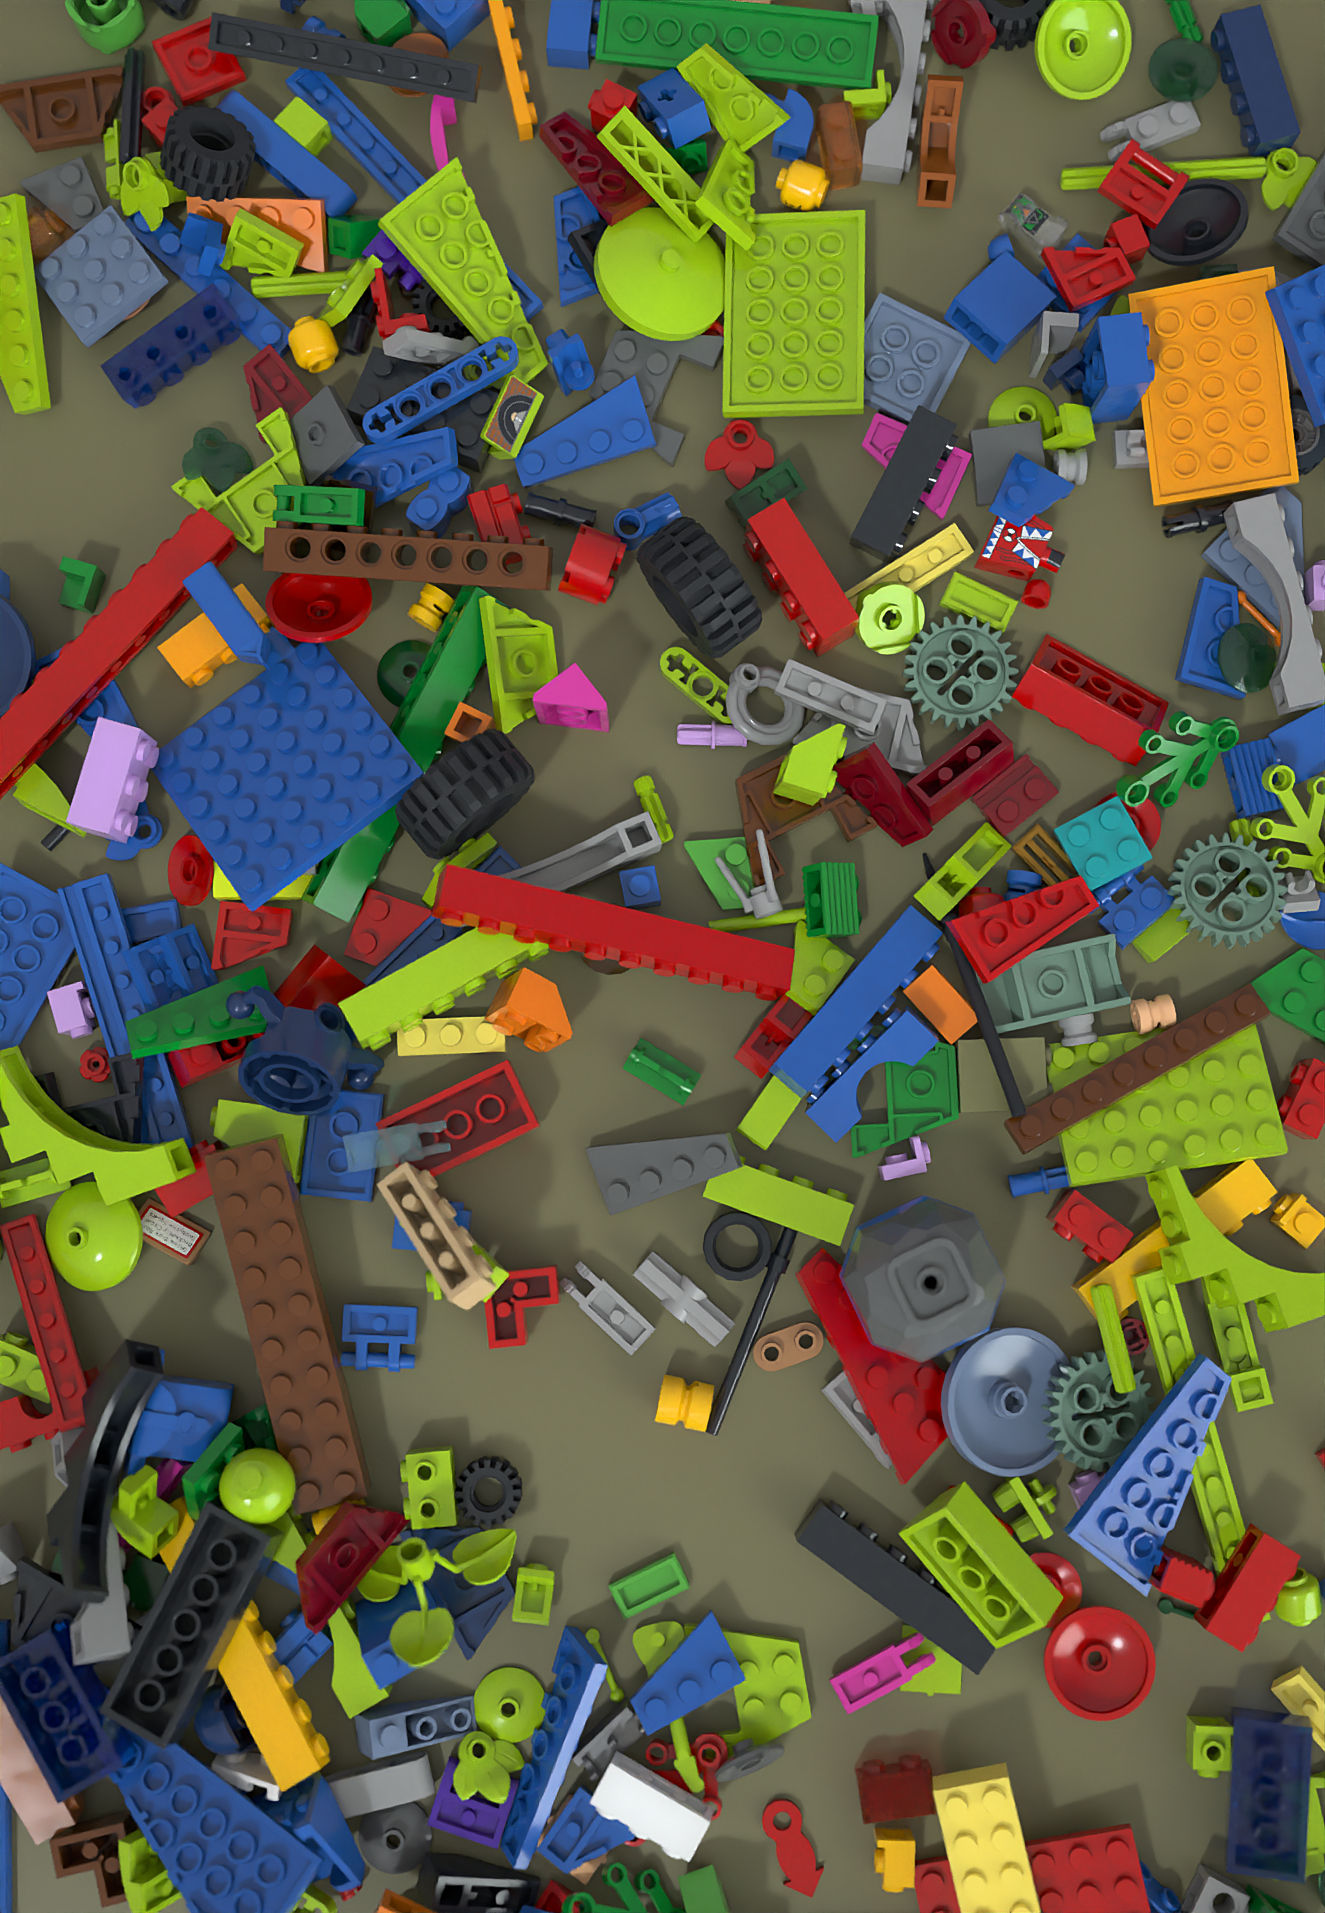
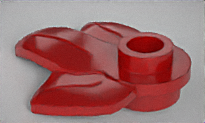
(736, 458)

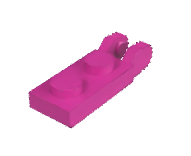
(879, 1673)

